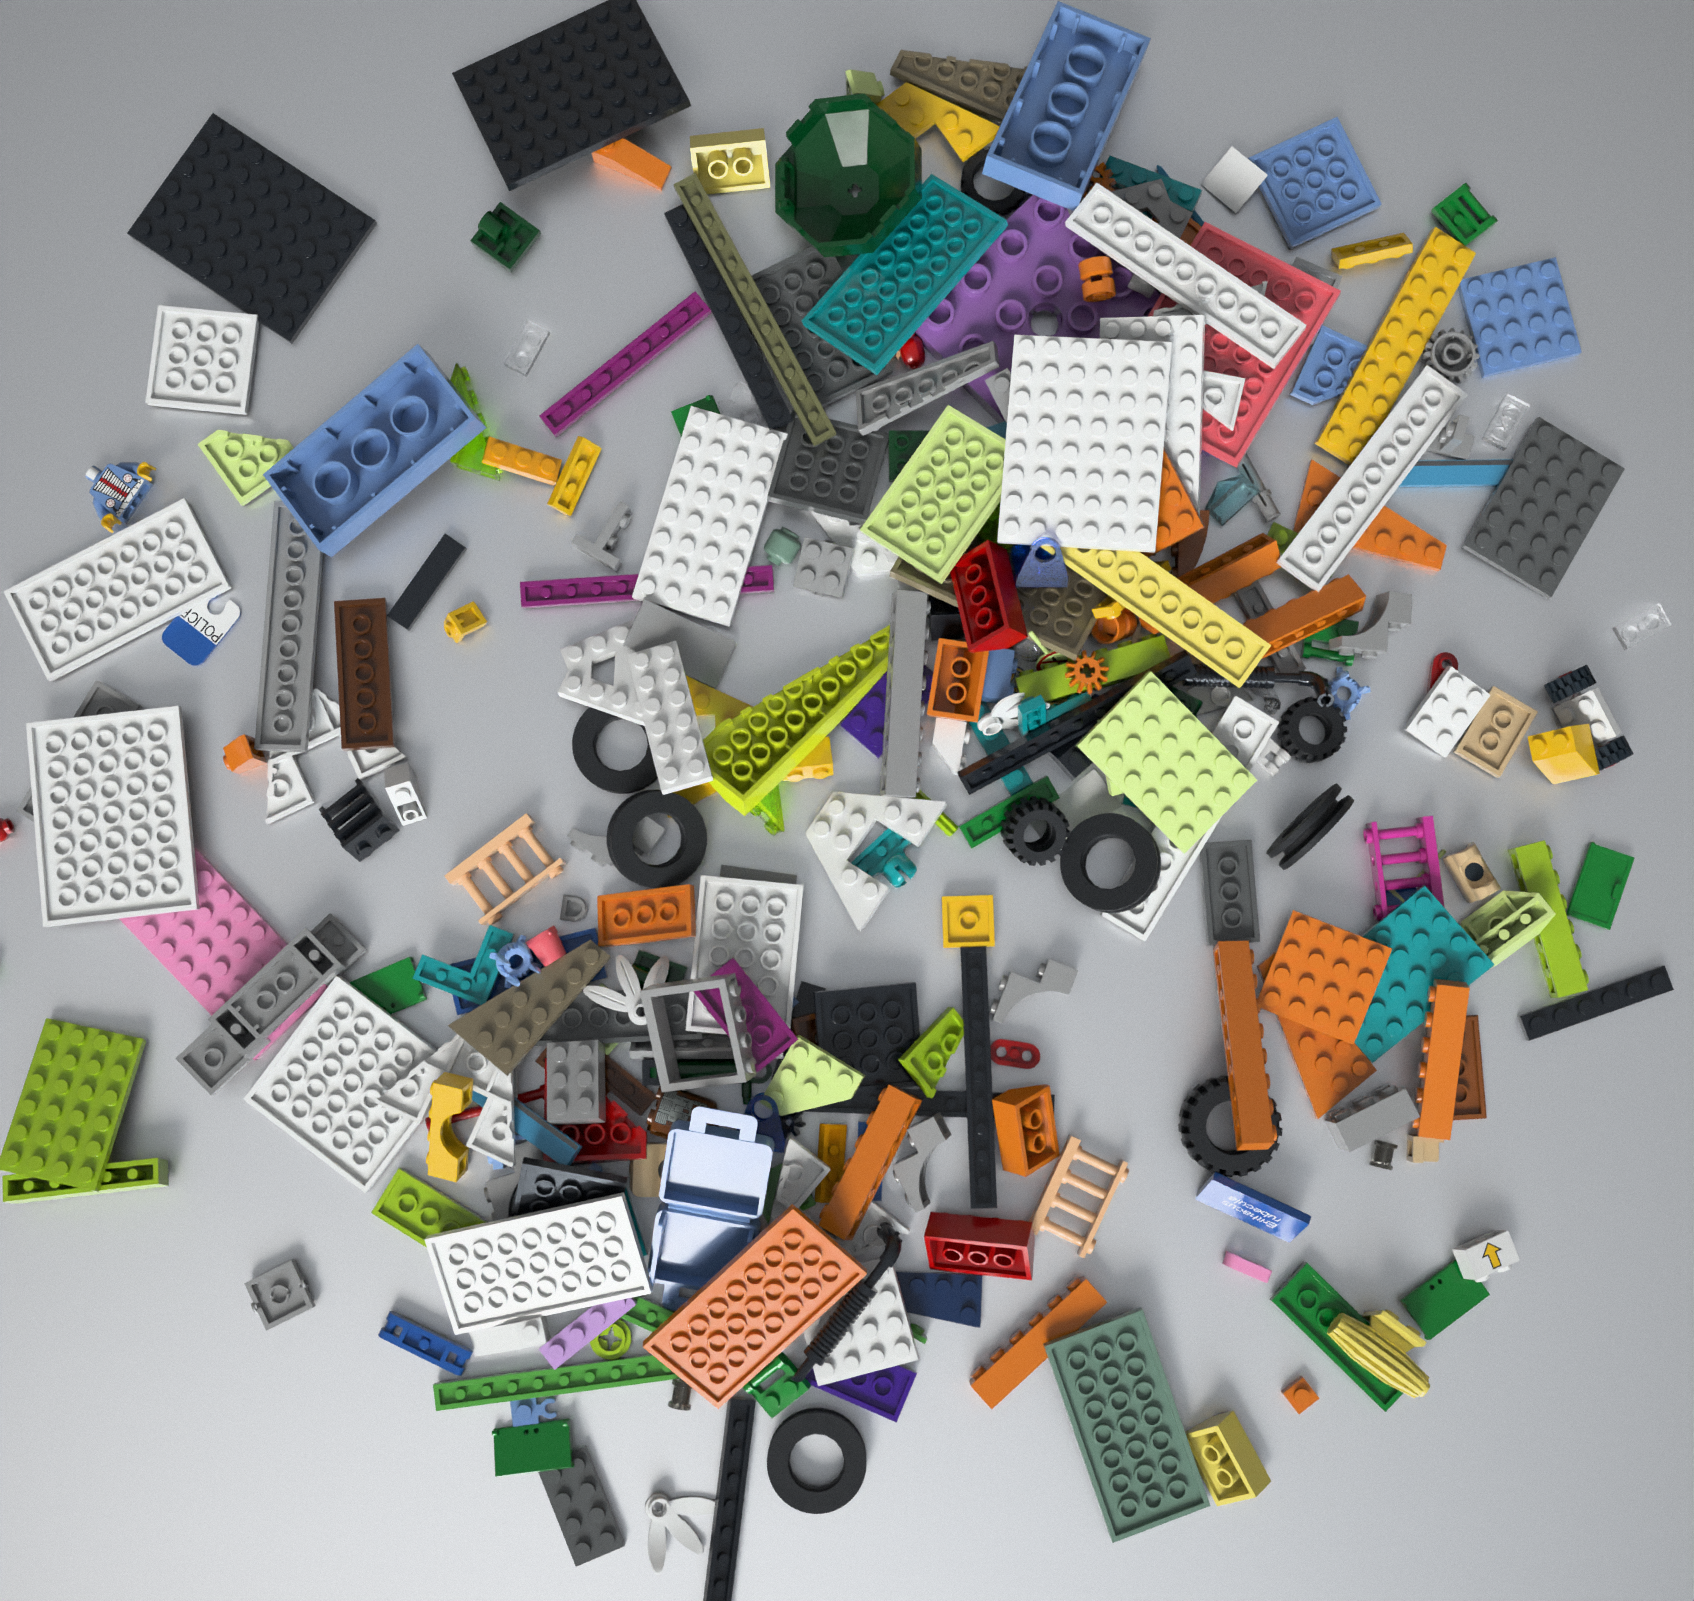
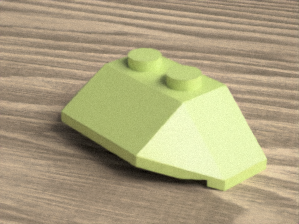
(1507, 923)

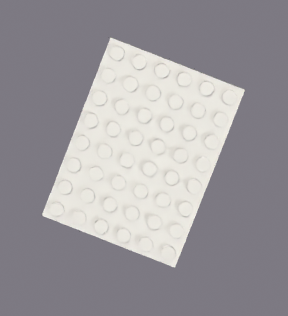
(1085, 442)
(112, 816)

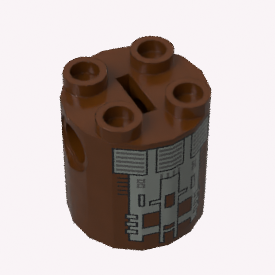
(673, 1107)

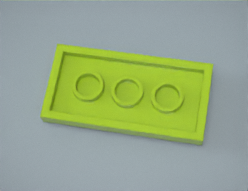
(420, 1208)

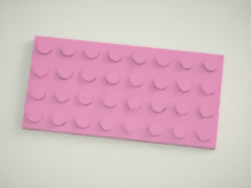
(216, 946)

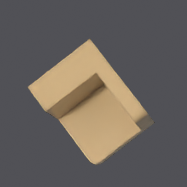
(1422, 1149)

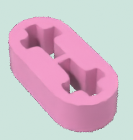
(1247, 1267)

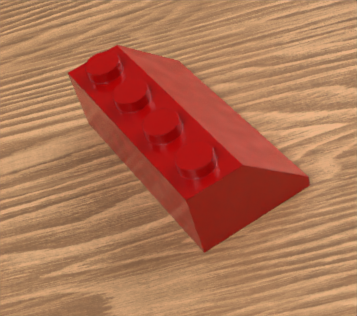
(988, 599)
(980, 1245)

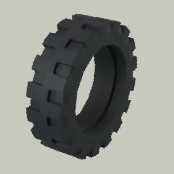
(1001, 206)

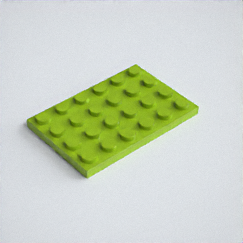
(71, 1104)

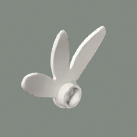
(1003, 716)
(631, 987)
(668, 1517)

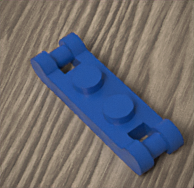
(425, 1343)

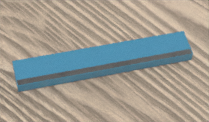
(1456, 473)
(540, 1132)

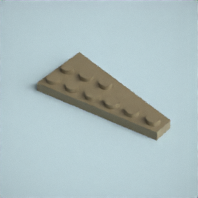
(973, 85)
(518, 1017)

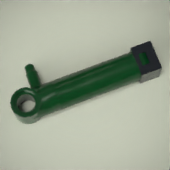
(703, 1067)

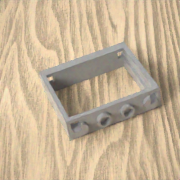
(662, 1040)

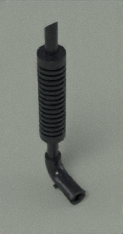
(1265, 678)
(851, 1307)

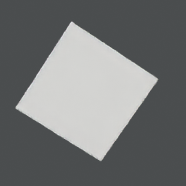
(1234, 179)

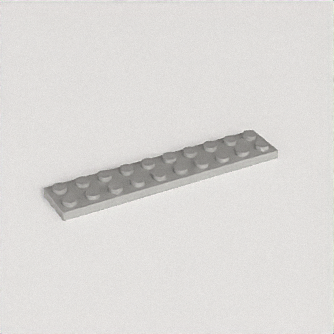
(288, 637)

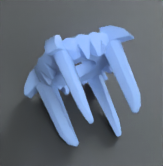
(1342, 679)
(502, 961)

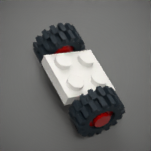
(1589, 709)

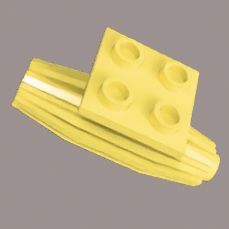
(1383, 1349)

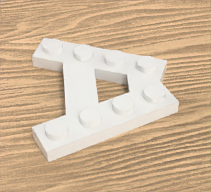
(579, 686)

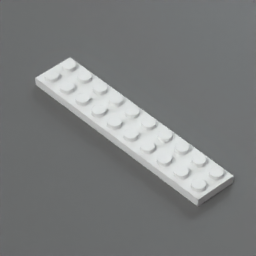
(1185, 275)
(1372, 479)
(1244, 734)

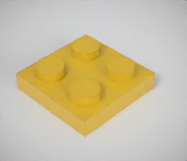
(968, 921)

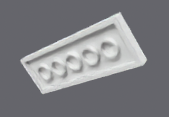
(669, 717)

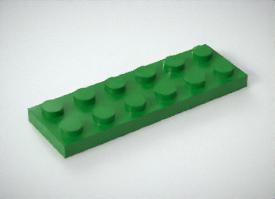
(1312, 1307)

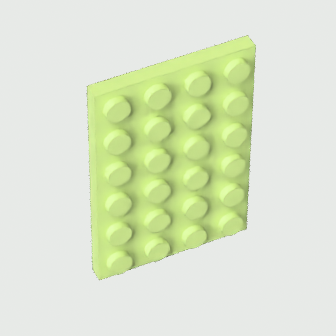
(941, 495)
(1166, 762)

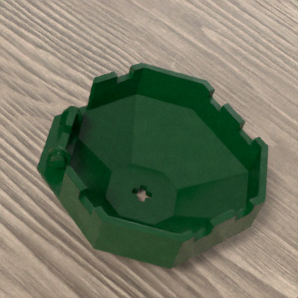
(833, 149)

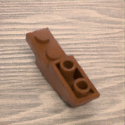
(1189, 549)

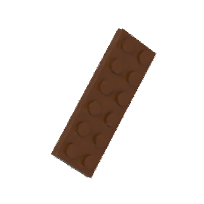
(364, 674)

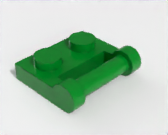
(1457, 218)
(1342, 628)
(780, 1392)

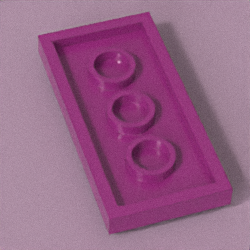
(767, 1029)

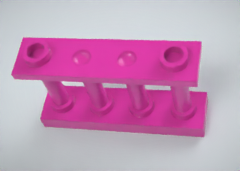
(1425, 855)

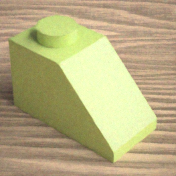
(864, 82)

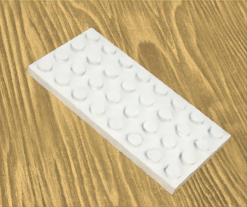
(1185, 388)
(709, 516)
(117, 589)
(539, 1263)

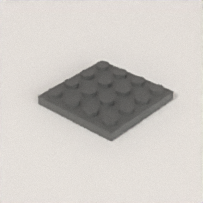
(832, 476)

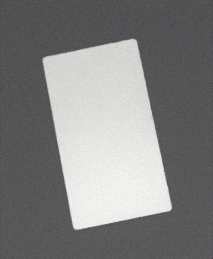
(1081, 801)

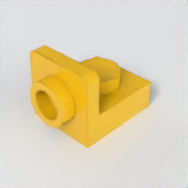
(463, 621)

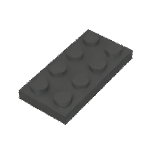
(1229, 892)
(582, 1509)

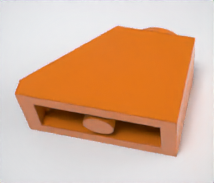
(242, 756)

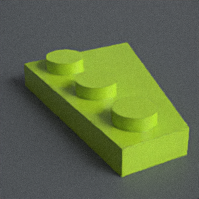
(932, 1050)

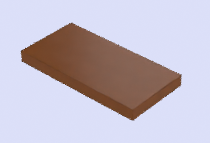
(1470, 1087)

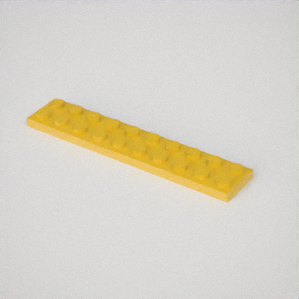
(1395, 345)

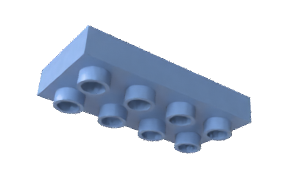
(1066, 106)
(374, 451)

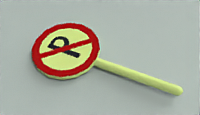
(1049, 656)

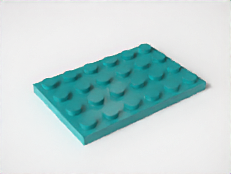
(1424, 948)

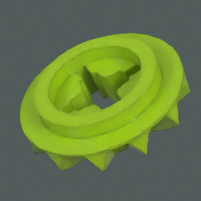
(618, 1348)

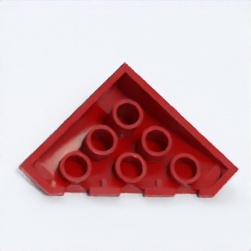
(604, 1142)

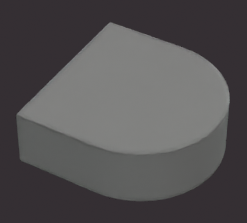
(573, 908)

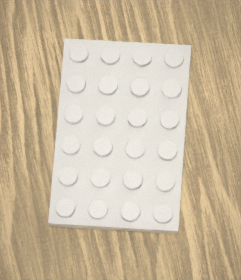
(754, 926)

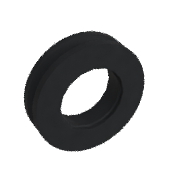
(591, 766)
(1310, 826)
(691, 847)
(1143, 878)
(813, 1498)

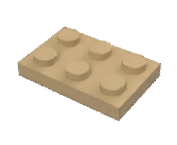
(1495, 732)

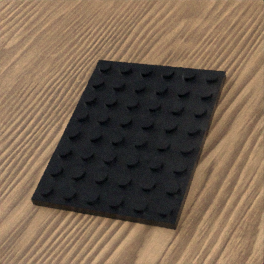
(570, 90)
(252, 228)

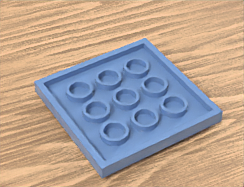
(1315, 183)
(1519, 317)

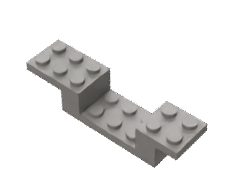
(267, 1000)

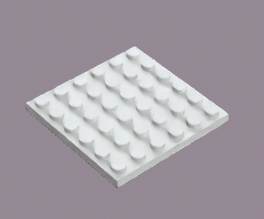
(331, 1074)

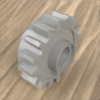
(1459, 346)

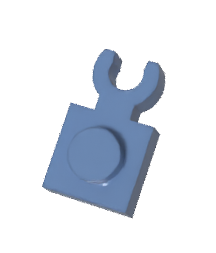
(529, 1411)

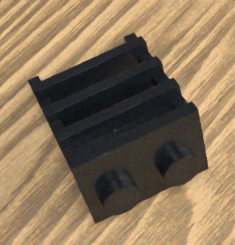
(366, 830)

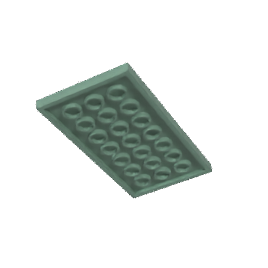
(1126, 1424)

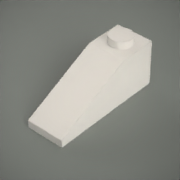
(510, 1336)

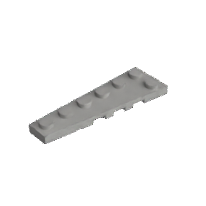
(908, 391)

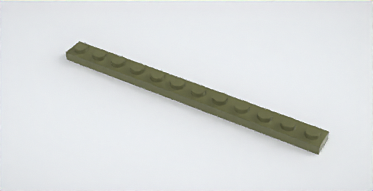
(754, 309)

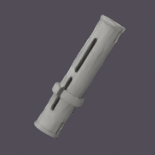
(1270, 511)

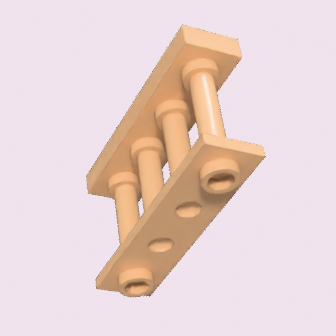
(482, 860)
(1052, 1198)

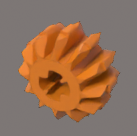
(1092, 665)

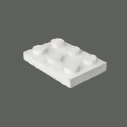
(1446, 711)

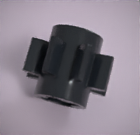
(793, 1127)

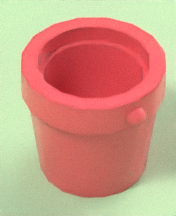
(547, 946)

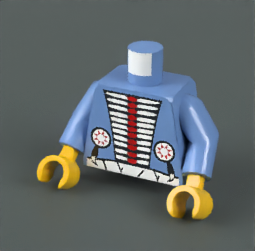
(119, 490)

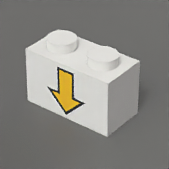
(1486, 1255)

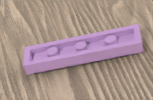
(584, 1330)

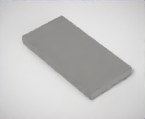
(701, 650)

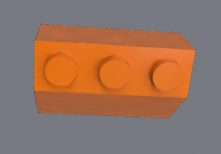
(957, 682)
(1026, 1129)

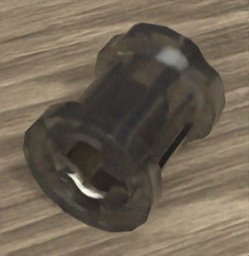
(1383, 1154)
(680, 1395)

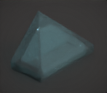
(1230, 497)

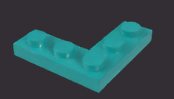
(1033, 711)
(473, 985)

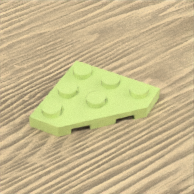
(244, 460)
(811, 1079)

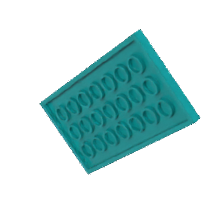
(906, 278)

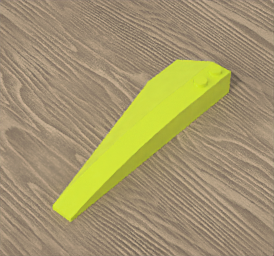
(773, 737)

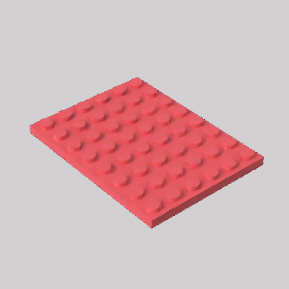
(1288, 288)

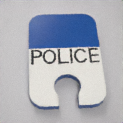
(199, 632)

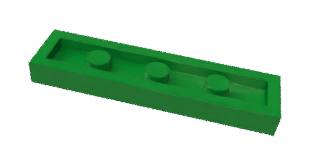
(989, 821)

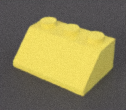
(730, 160)
(1227, 1459)

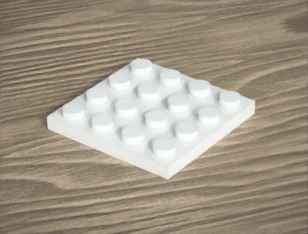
(202, 360)
(876, 1339)

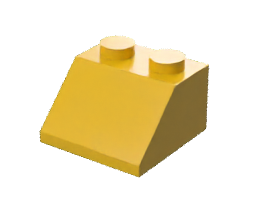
(1565, 753)

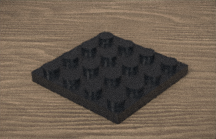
(869, 1030)
(553, 1185)

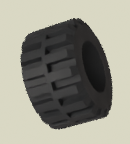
(1297, 745)
(1045, 847)

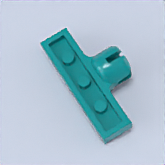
(1129, 175)
(887, 858)

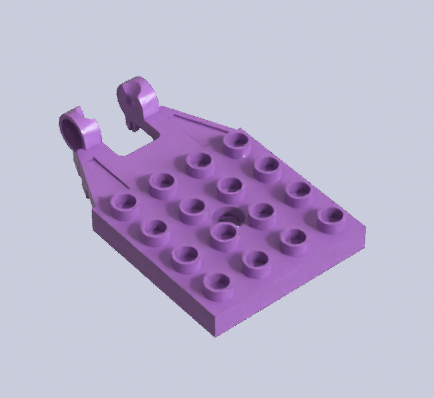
(1024, 273)

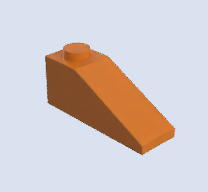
(633, 162)

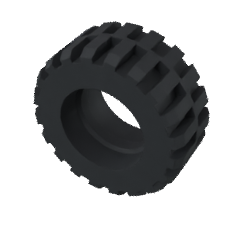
(1197, 1142)

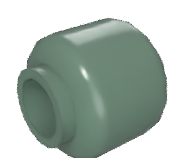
(782, 546)

